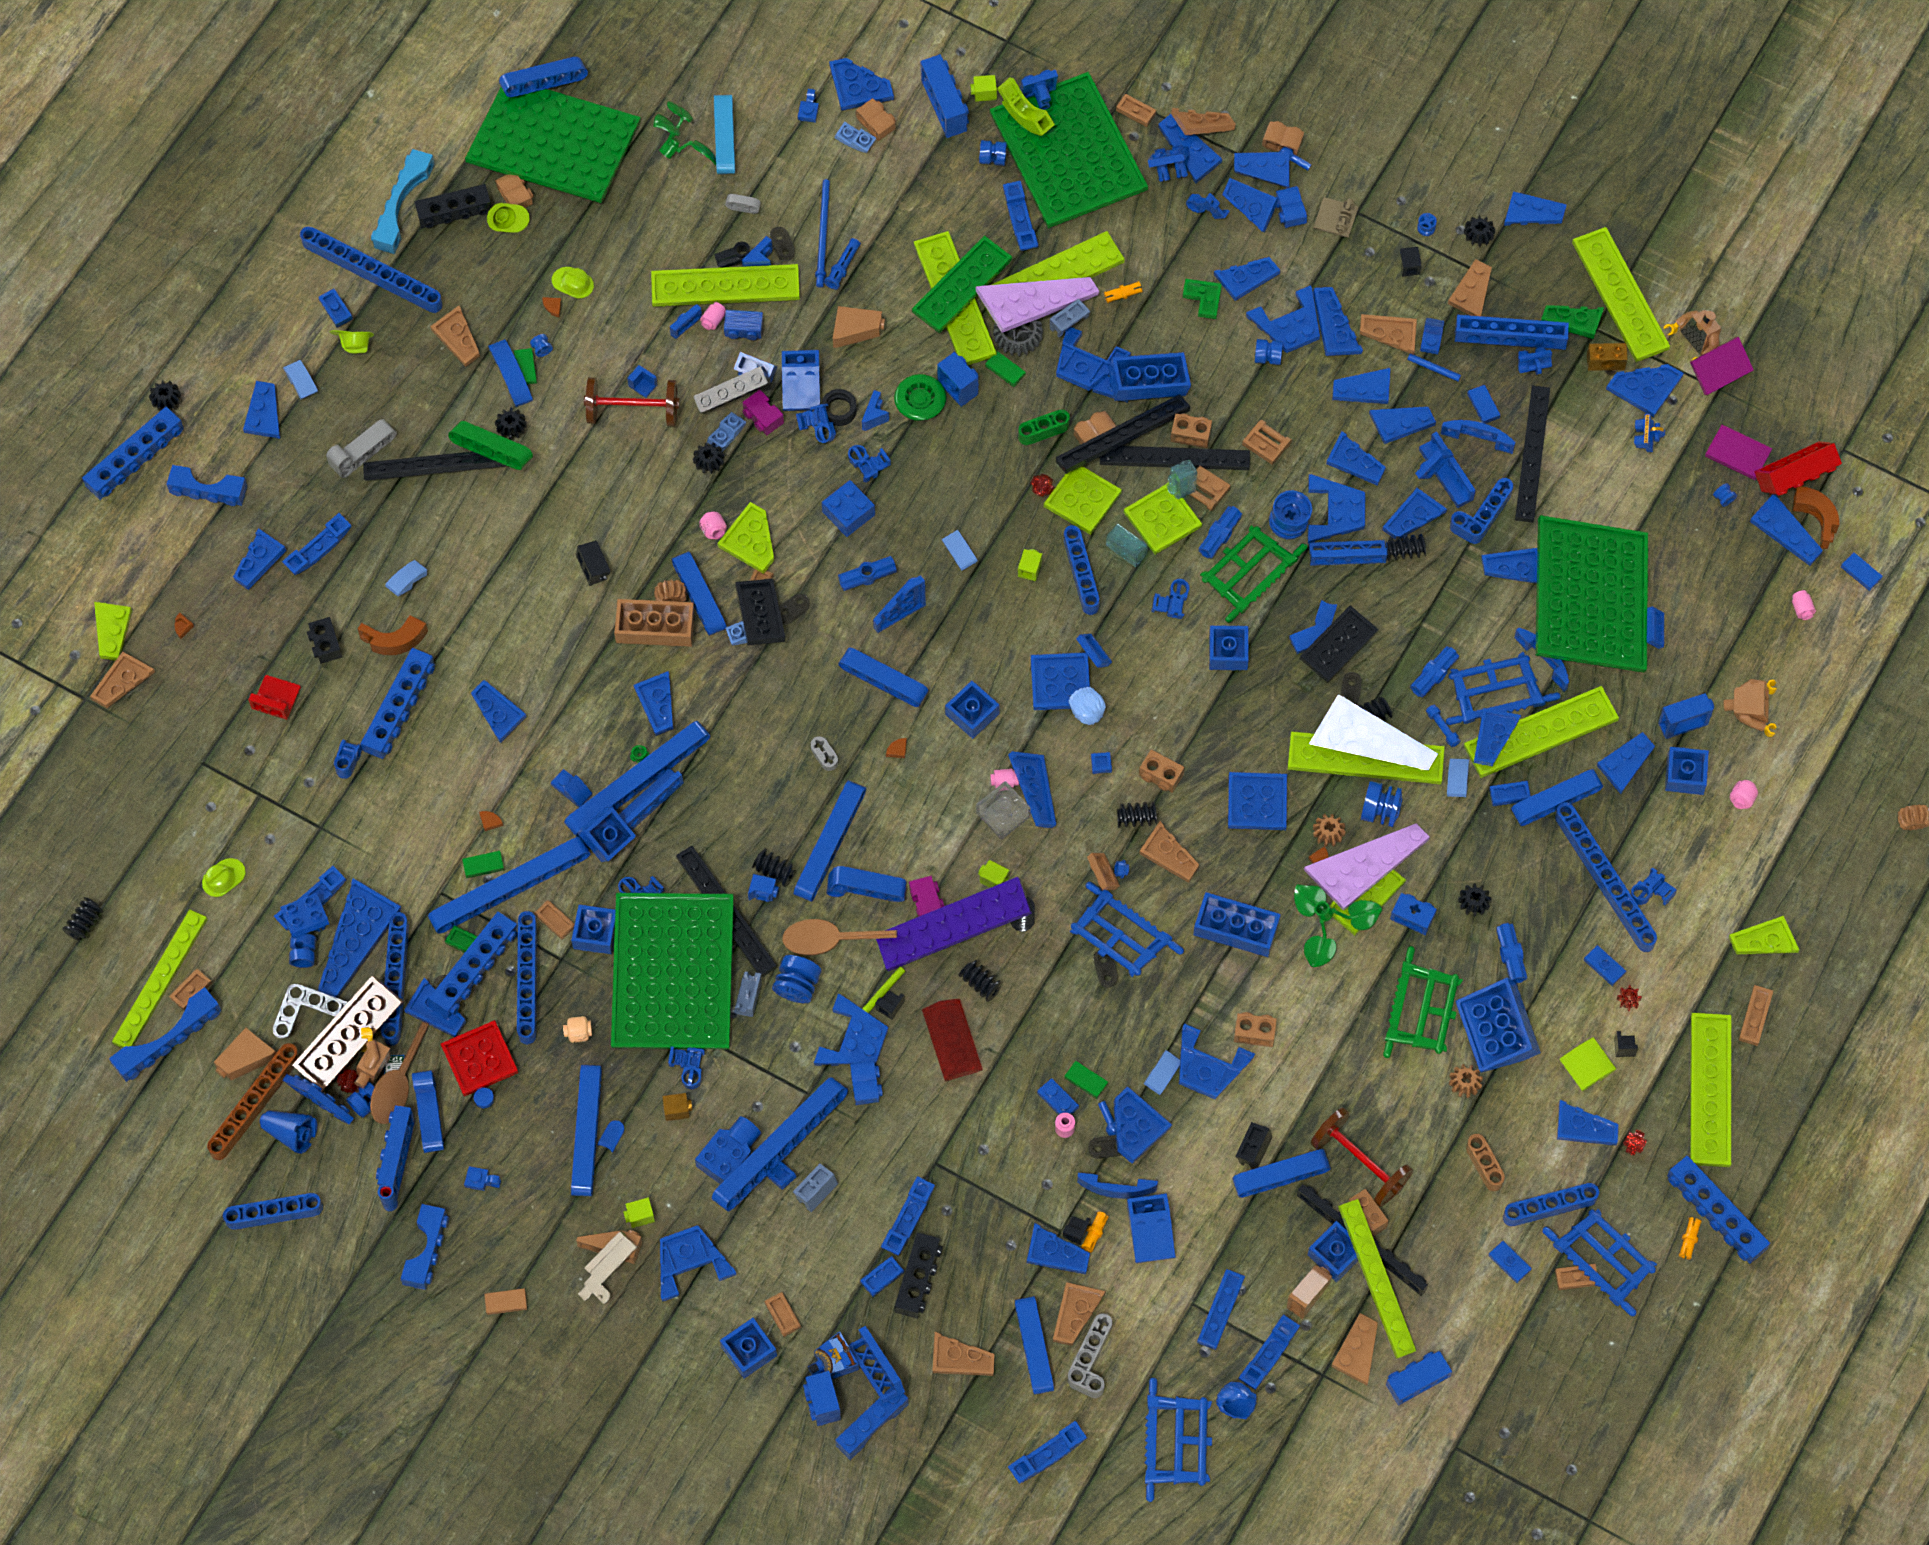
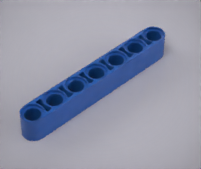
(829, 841)
(396, 969)
(527, 986)
(586, 1130)

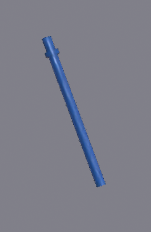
(820, 274)

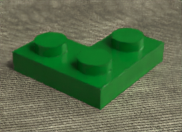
(1207, 293)

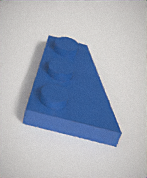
(1251, 202)
(1531, 209)
(1245, 278)
(1366, 387)
(262, 412)
(1353, 460)
(1413, 514)
(1512, 565)
(656, 702)
(497, 710)
(1493, 735)
(1625, 761)
(419, 1009)
(1584, 1127)
(1055, 1253)

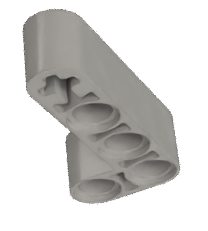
(361, 449)
(1093, 1353)

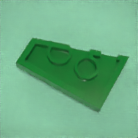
(1581, 321)

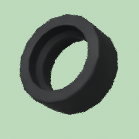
(840, 394)

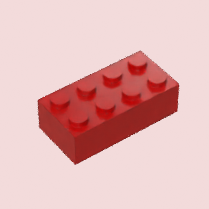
(1798, 467)

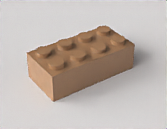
(654, 622)

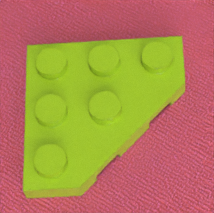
(750, 539)

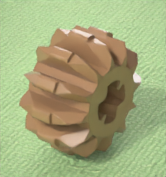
(670, 591)
(1914, 817)
(1322, 833)
(1465, 1073)

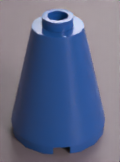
(290, 1129)

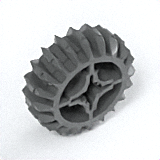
(1024, 341)

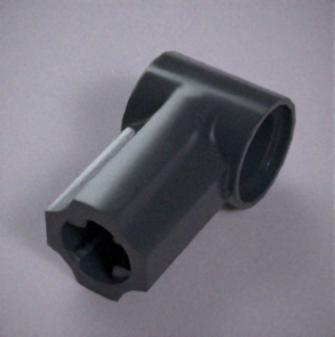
(731, 256)

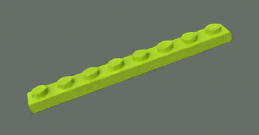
(160, 979)
(1377, 1278)

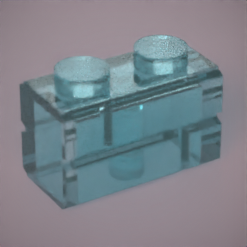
(1182, 479)
(1126, 545)

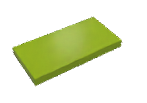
(1379, 893)

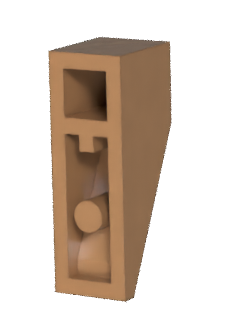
(599, 1241)

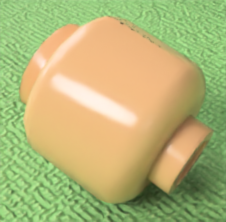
(578, 1029)

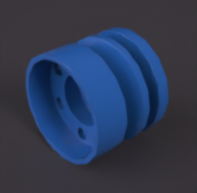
(1290, 514)
(1381, 804)
(796, 979)

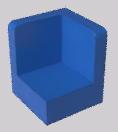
(642, 381)

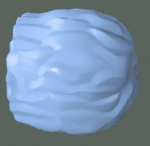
(1087, 705)

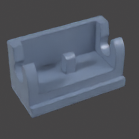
(1068, 317)
(748, 994)
(815, 1187)

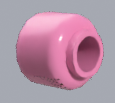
(713, 525)
(1743, 794)

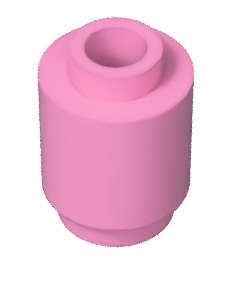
(713, 316)
(1803, 605)
(1004, 775)
(1065, 1130)

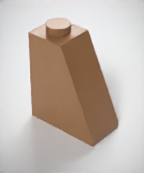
(856, 325)
(243, 1056)
(1309, 1291)

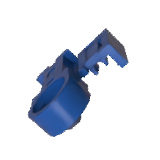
(1199, 204)
(819, 418)
(872, 465)
(1173, 602)
(1655, 884)
(648, 889)
(691, 1061)

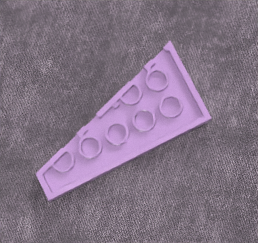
(1025, 302)
(1357, 870)

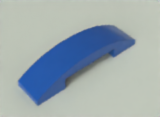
(1019, 216)
(511, 373)
(1479, 430)
(319, 546)
(1528, 640)
(325, 888)
(1091, 1183)
(909, 1216)
(1269, 1353)
(1048, 1453)

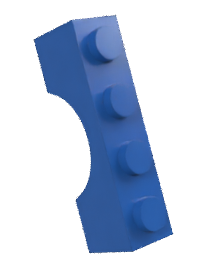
(228, 490)
(418, 1270)
(861, 1430)

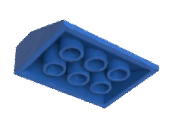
(1498, 1026)

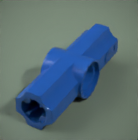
(1220, 532)
(877, 569)
(1434, 671)
(1511, 953)

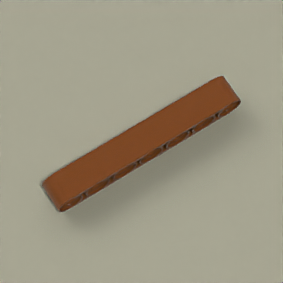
(249, 1110)

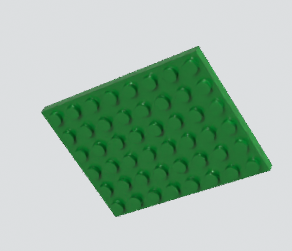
(554, 141)
(1077, 161)
(1592, 594)
(672, 971)

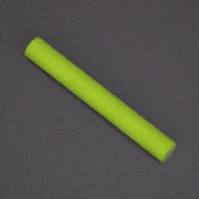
(884, 989)

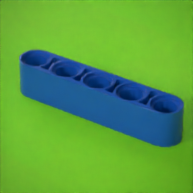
(543, 76)
(1081, 578)
(699, 593)
(883, 677)
(1549, 799)
(1281, 1173)
(1557, 1198)
(281, 1215)
(1034, 1345)

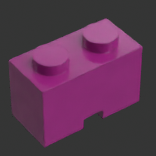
(765, 417)
(925, 895)

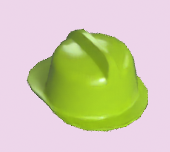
(508, 217)
(573, 282)
(353, 341)
(223, 877)

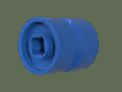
(992, 152)
(1268, 352)
(302, 951)
(357, 1100)

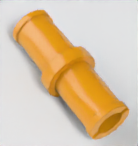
(1123, 292)
(1094, 1232)
(1690, 1238)

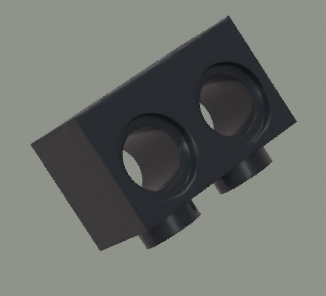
(327, 639)

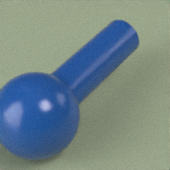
(1297, 160)
(1110, 1129)

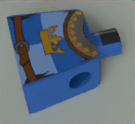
(834, 1357)

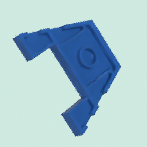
(1293, 328)
(1081, 366)
(1345, 509)
(862, 1039)
(1204, 1072)
(686, 1252)

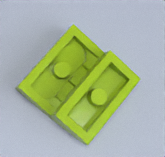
(1588, 1064)

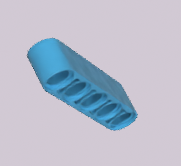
(724, 134)

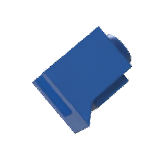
(763, 888)

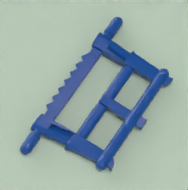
(1528, 678)
(1146, 955)
(1580, 1230)
(1178, 1475)

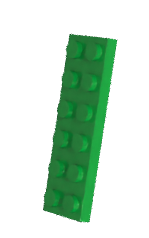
(959, 285)

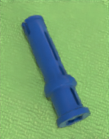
(839, 269)

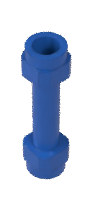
(1451, 738)

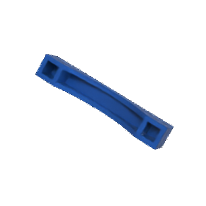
(133, 1059)

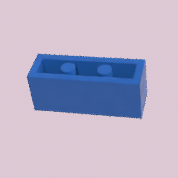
(1418, 1377)

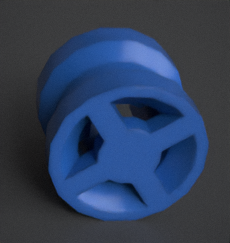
(1429, 220)
(541, 345)
(1725, 495)

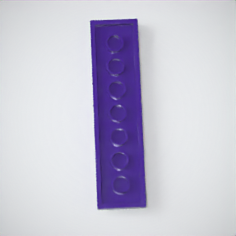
(954, 923)

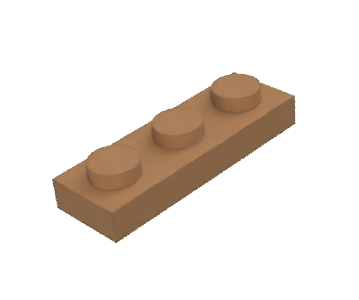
(1755, 1015)

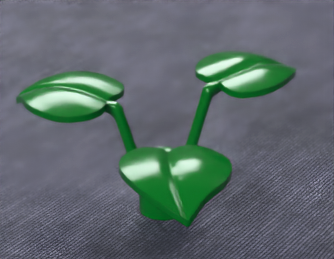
(672, 144)
(1313, 900)

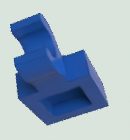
(808, 110)
(479, 1179)

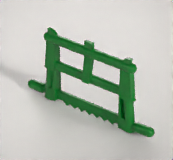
(1270, 545)
(1417, 1039)

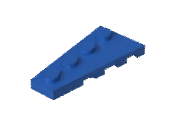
(1201, 157)
(1334, 326)
(1784, 528)
(1035, 786)

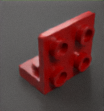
(275, 697)

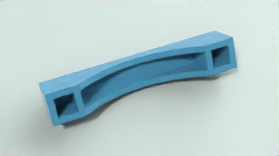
(416, 170)

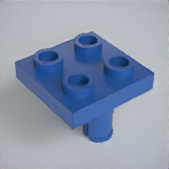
(1040, 87)
(1176, 155)
(305, 915)

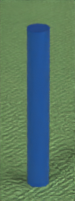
(1434, 367)

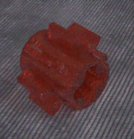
(1042, 485)
(1633, 993)
(347, 1080)
(1635, 1142)

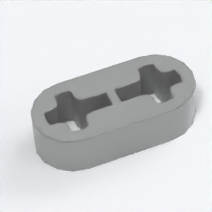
(743, 203)
(827, 751)

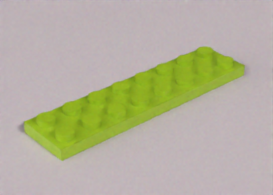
(1079, 261)
(725, 285)
(1621, 294)
(968, 328)
(1550, 729)
(1325, 760)
(1710, 1090)

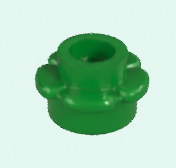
(636, 750)

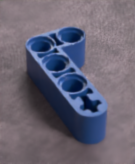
(1487, 509)
(865, 883)
(428, 1111)

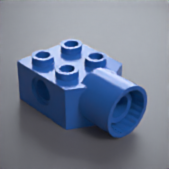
(727, 1150)

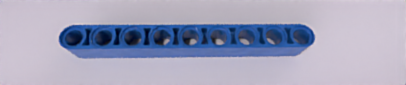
(375, 276)
(640, 775)
(509, 885)
(1605, 885)
(779, 1144)

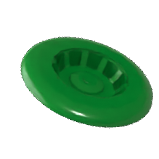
(920, 403)

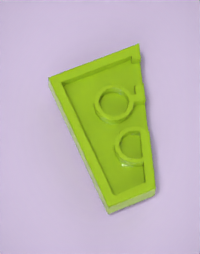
(112, 627)
(1765, 938)

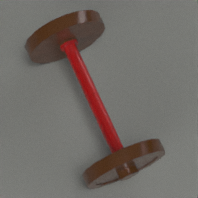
(592, 401)
(1331, 1128)

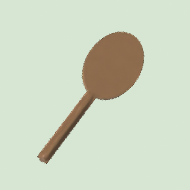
(820, 936)
(393, 1085)

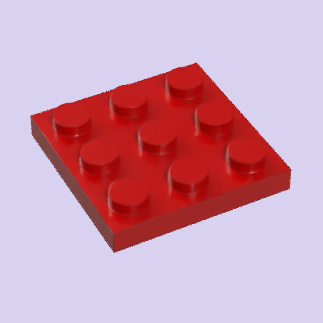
(479, 1058)

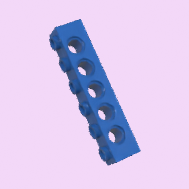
(1511, 332)
(134, 444)
(381, 746)
(447, 1005)
(1716, 1199)

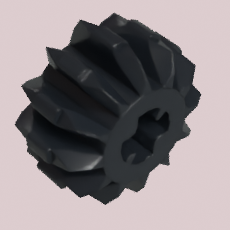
(1479, 231)
(165, 395)
(505, 428)
(713, 453)
(1473, 905)

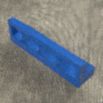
(1450, 474)
(1347, 556)
(651, 798)
(881, 1361)

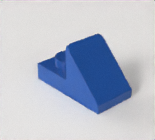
(759, 254)
(1432, 336)
(874, 415)
(571, 788)

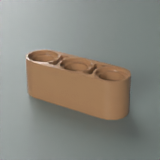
(1485, 1153)

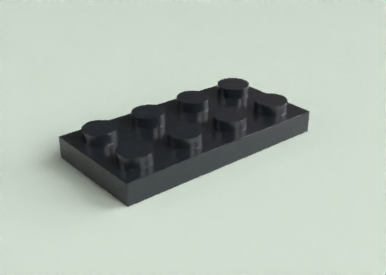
(760, 612)
(1338, 644)

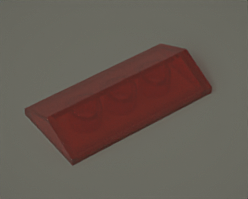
(951, 1039)

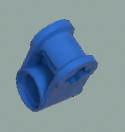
(347, 755)

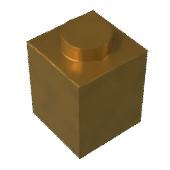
(676, 1106)

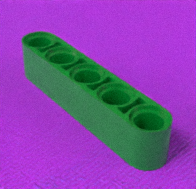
(490, 445)

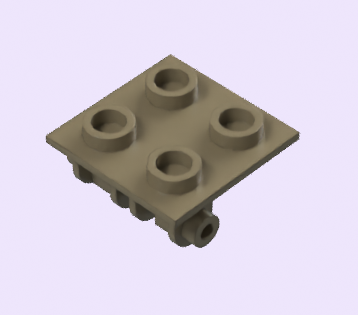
(1336, 216)

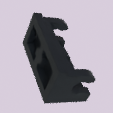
(592, 562)
(1254, 1145)

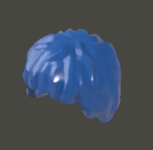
(1236, 1400)

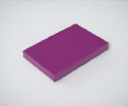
(1721, 365)
(1738, 452)

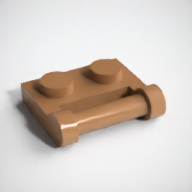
(1263, 445)
(1211, 486)

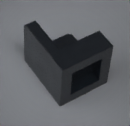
(1410, 261)
(890, 1004)
(1625, 1045)
(1076, 1229)

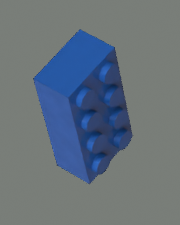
(944, 96)
(1149, 376)
(1236, 924)

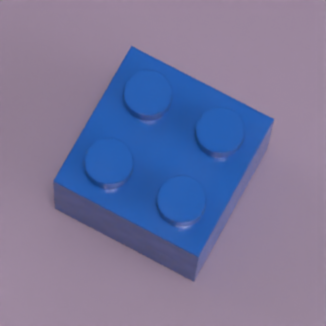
(958, 378)
(848, 508)
(1228, 648)
(972, 709)
(1686, 770)
(606, 834)
(594, 929)
(1334, 1251)
(748, 1348)
(824, 1403)

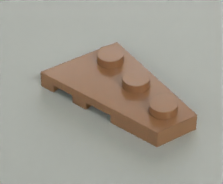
(1196, 123)
(1472, 289)
(1390, 330)
(456, 335)
(120, 679)
(1167, 852)
(1075, 1311)
(1357, 1350)
(958, 1358)

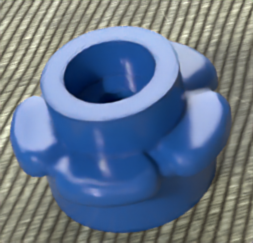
(1121, 869)

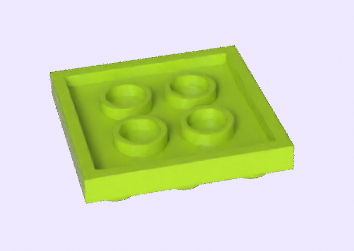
(1082, 498)
(1162, 519)

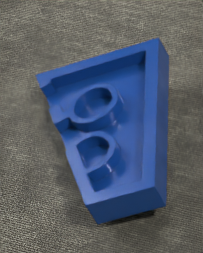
(1264, 166)
(1401, 422)
(261, 556)

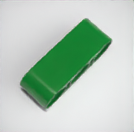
(1049, 420)

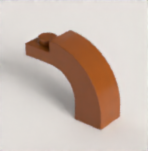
(1821, 507)
(396, 642)

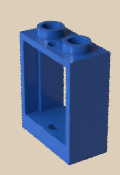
(1686, 715)

